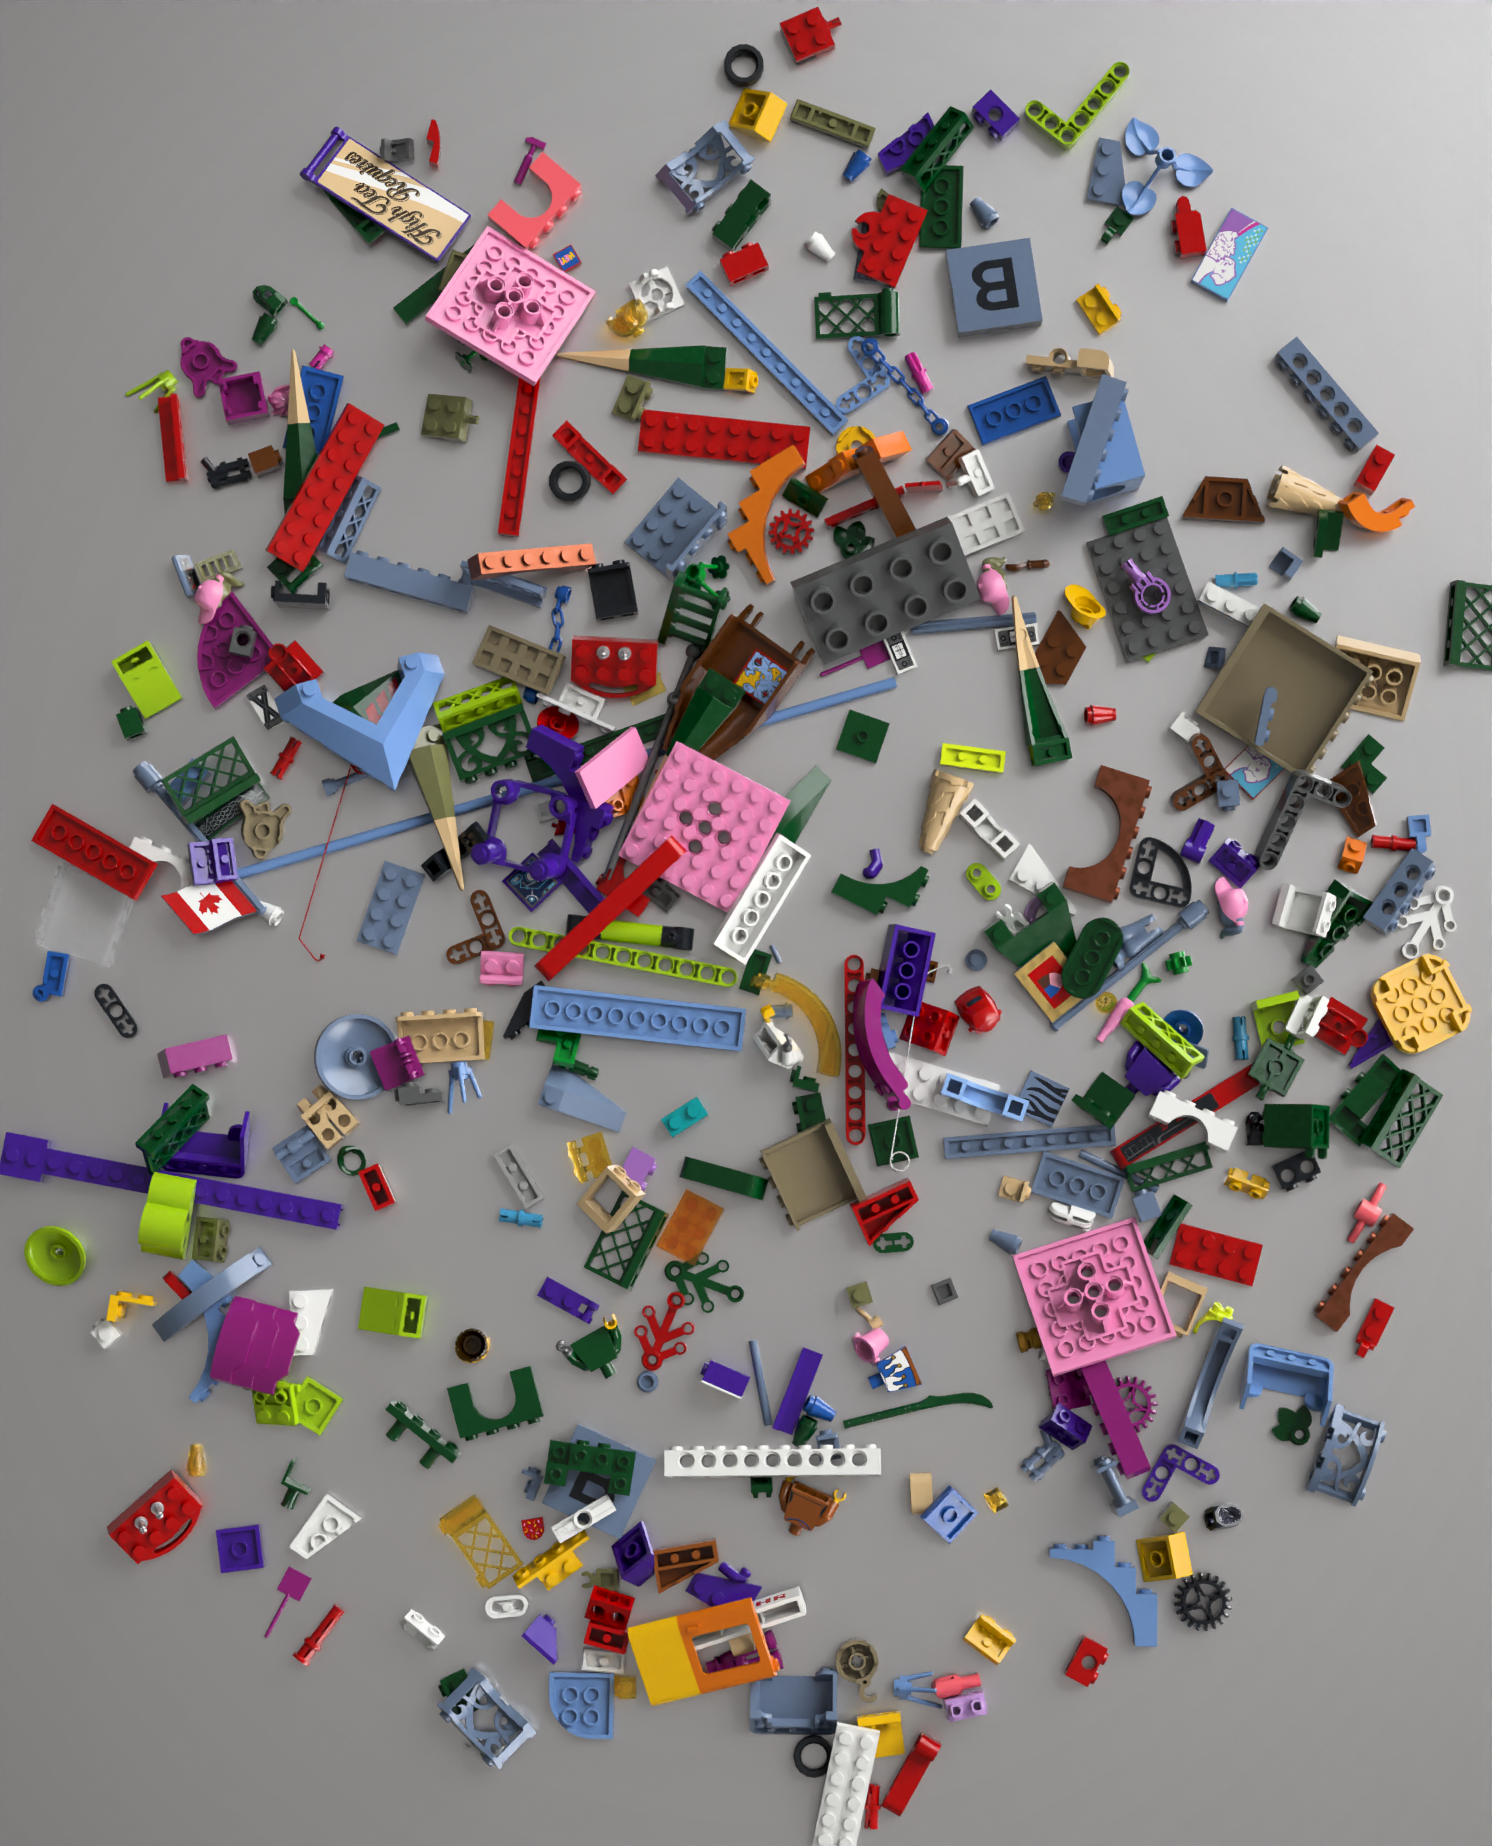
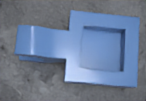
(1419, 828)

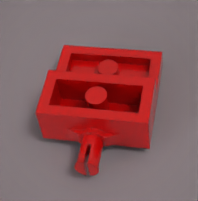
(809, 34)

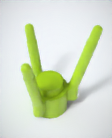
(163, 380)

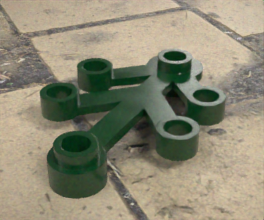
(700, 1280)

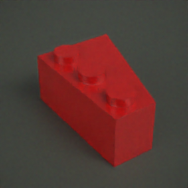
(883, 1208)

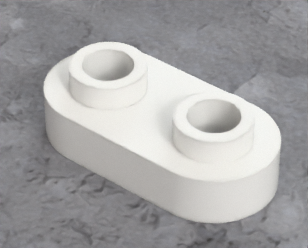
(506, 1606)

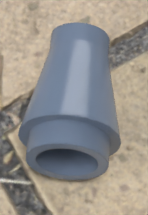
(986, 215)
(1008, 1242)

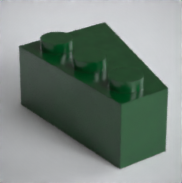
(741, 216)

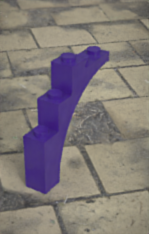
(564, 758)

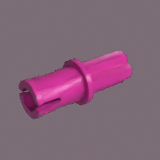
(918, 372)

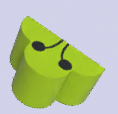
(167, 1216)

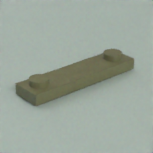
(832, 123)

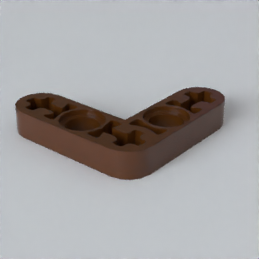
(1209, 774)
(484, 938)

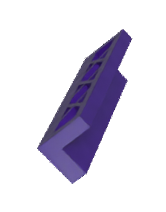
(575, 880)
(797, 1391)

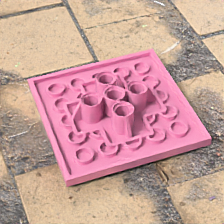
(510, 306)
(747, 814)
(1072, 1332)

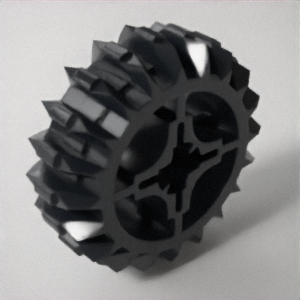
(1193, 1605)

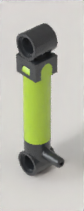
(641, 933)

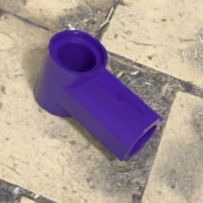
(1196, 844)

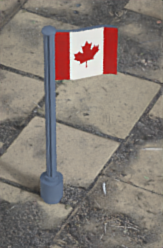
(201, 906)

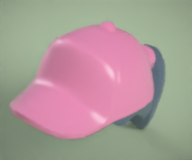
(1232, 906)

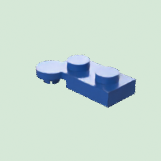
(53, 977)

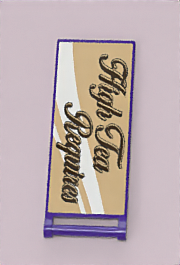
(387, 196)

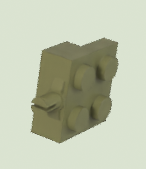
(448, 417)

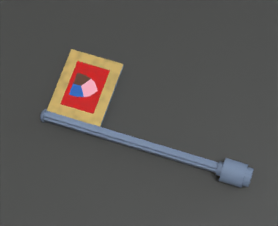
(1043, 972)

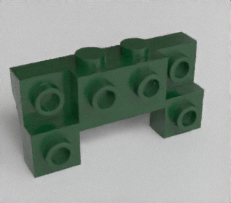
(1362, 1097)
(591, 1459)

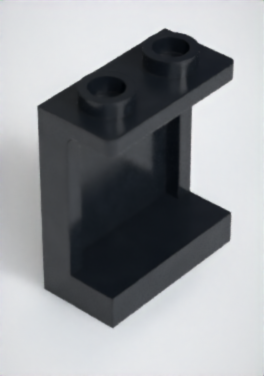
(612, 590)
(301, 601)

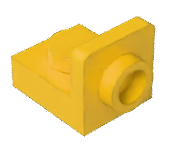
(740, 380)

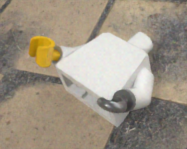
(775, 1044)

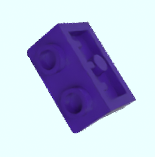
(1235, 862)
(1066, 1427)

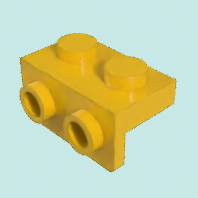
(989, 1639)

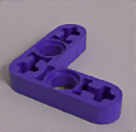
(1171, 1465)

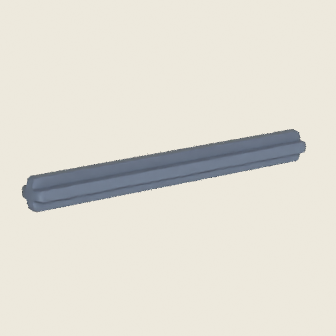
(971, 623)

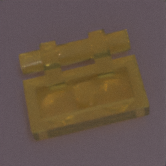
(596, 1152)

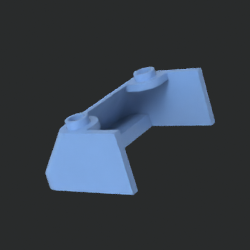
(1289, 1373)

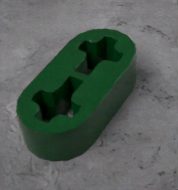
(893, 1248)

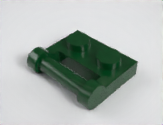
(283, 571)

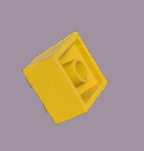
(757, 114)
(1164, 1557)

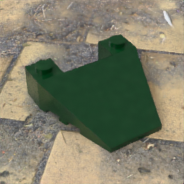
(1049, 927)

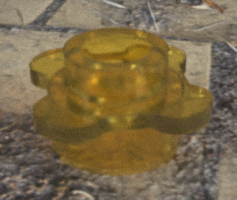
(1044, 501)

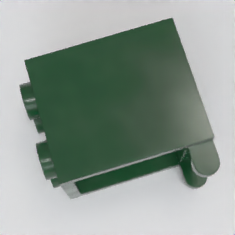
(1297, 1127)

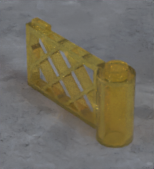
(464, 1518)

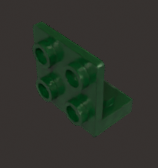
(1105, 1100)

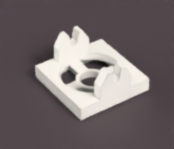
(662, 309)

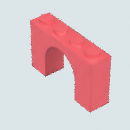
(527, 230)

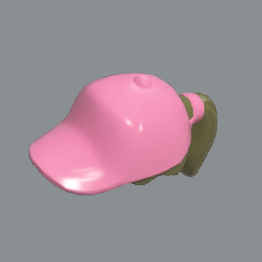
(992, 584)
(212, 593)

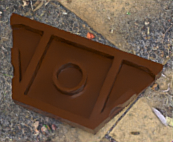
(1224, 501)
(1059, 651)

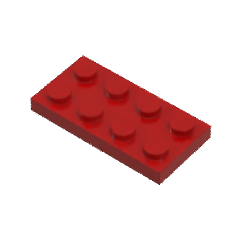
(1215, 1254)

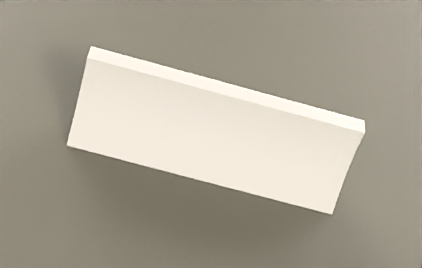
(760, 898)

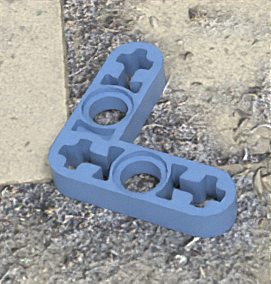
(870, 374)

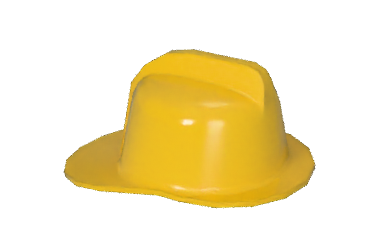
(1084, 606)

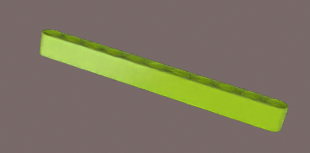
(634, 955)

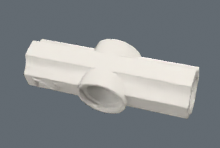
(596, 1510)

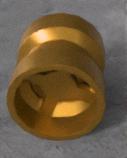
(1032, 1337)

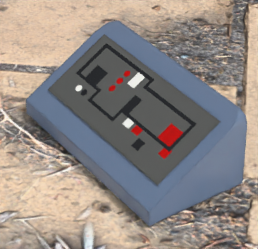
(186, 574)

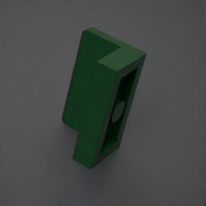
(1327, 531)

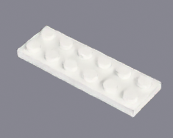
(926, 1084)
(846, 1786)

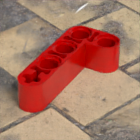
(911, 1773)

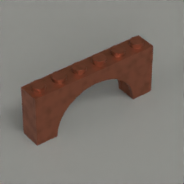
(1127, 795)

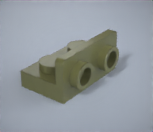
(632, 398)
(210, 1239)

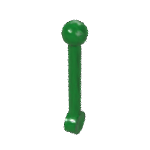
(294, 302)

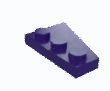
(901, 148)

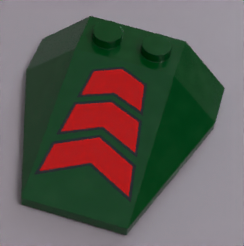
(372, 698)

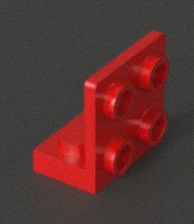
(931, 1029)

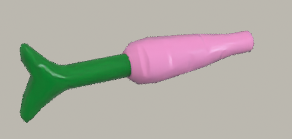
(1124, 1004)

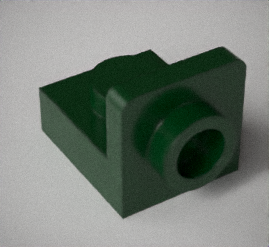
(806, 1084)

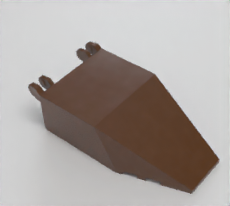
(728, 656)

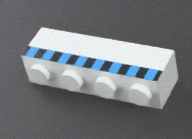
(1227, 605)

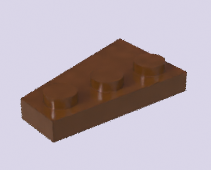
(1360, 811)

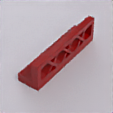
(172, 438)

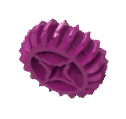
(1145, 1409)

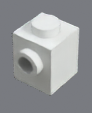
(106, 1333)

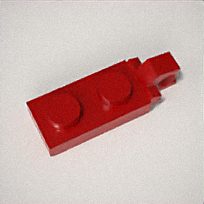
(1373, 1326)

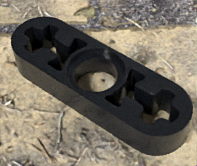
(102, 1001)

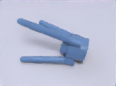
(460, 1071)
(903, 1689)

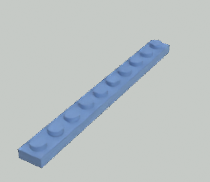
(766, 353)

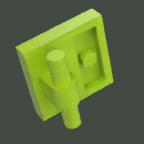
(277, 1408)

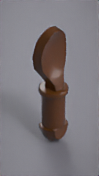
(1034, 564)

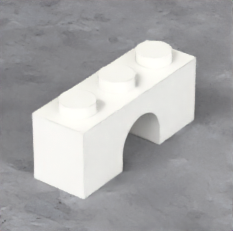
(988, 830)

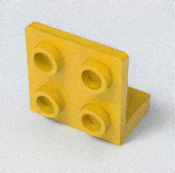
(117, 1309)
(890, 1728)

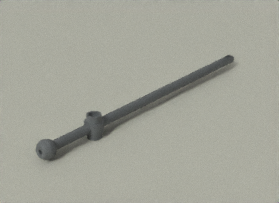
(693, 653)

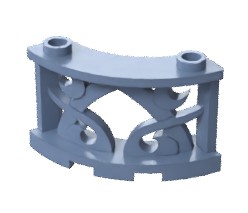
(713, 139)
(1320, 1469)
(514, 1724)

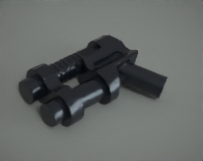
(219, 476)

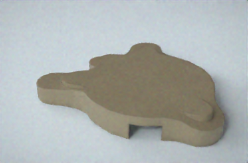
(261, 826)

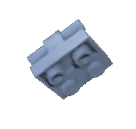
(301, 1154)

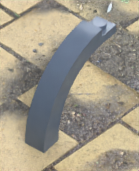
(211, 1293)
(1208, 1381)

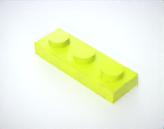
(972, 758)

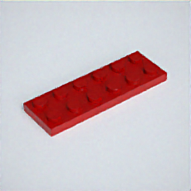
(94, 852)

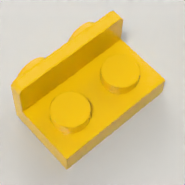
(1099, 309)

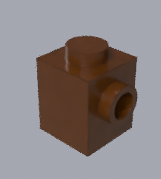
(265, 460)

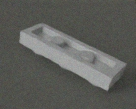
(518, 1176)

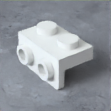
(1306, 1016)

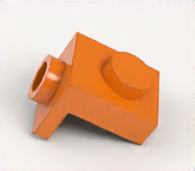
(1352, 855)

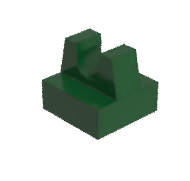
(761, 1485)

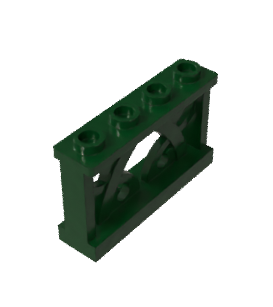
(462, 735)

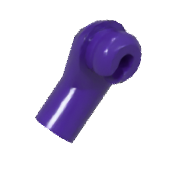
(875, 866)
(733, 1575)

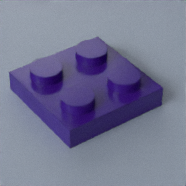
(240, 1548)

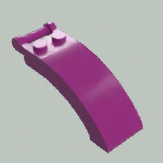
(872, 1047)

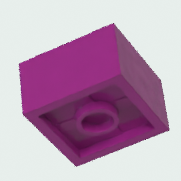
(243, 398)

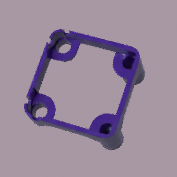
(494, 849)

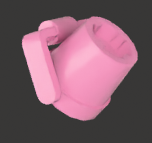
(870, 1345)

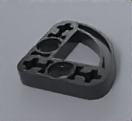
(1145, 879)

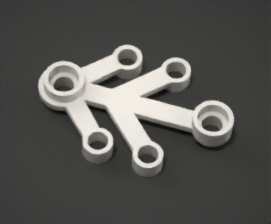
(1429, 919)

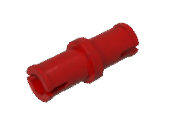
(286, 758)
(1393, 843)
(872, 1807)

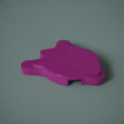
(203, 364)

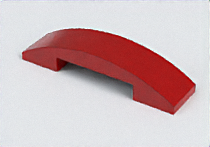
(589, 457)

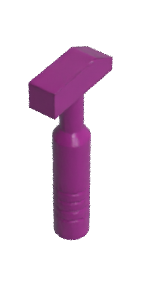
(528, 158)

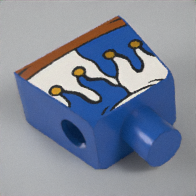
(896, 1372)

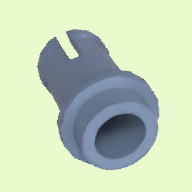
(783, 1010)

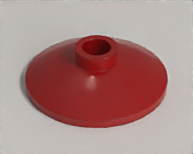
(559, 722)

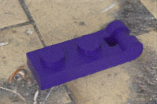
(567, 1299)

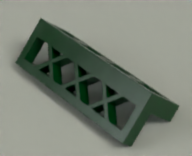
(935, 145)
(1160, 1161)

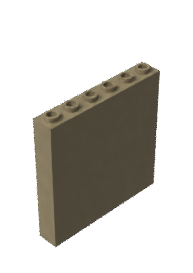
(1312, 685)

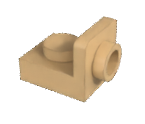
(1014, 1189)

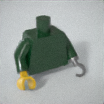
(595, 1349)

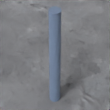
(1113, 1168)
(760, 1382)

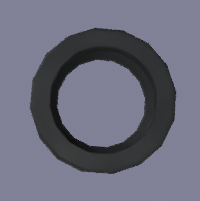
(743, 49)
(553, 480)
(814, 1773)

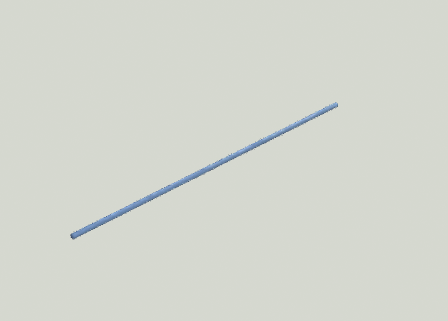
(548, 783)

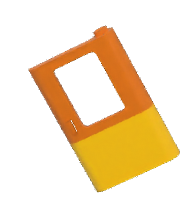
(671, 1662)

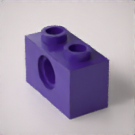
(990, 104)

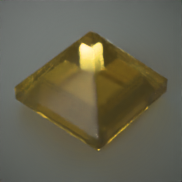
(996, 1499)

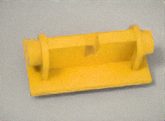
(1256, 1187)

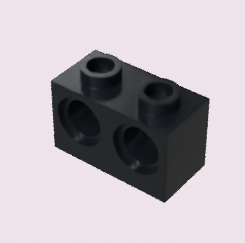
(1293, 1164)

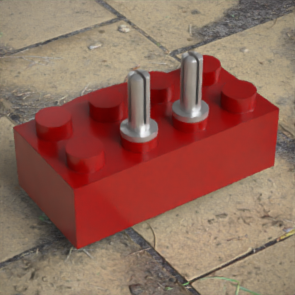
(614, 663)
(156, 1519)

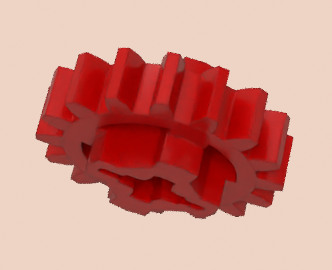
(783, 536)

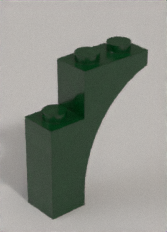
(872, 896)

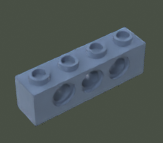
(1387, 898)

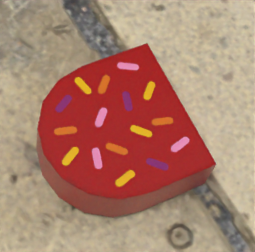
(533, 1528)

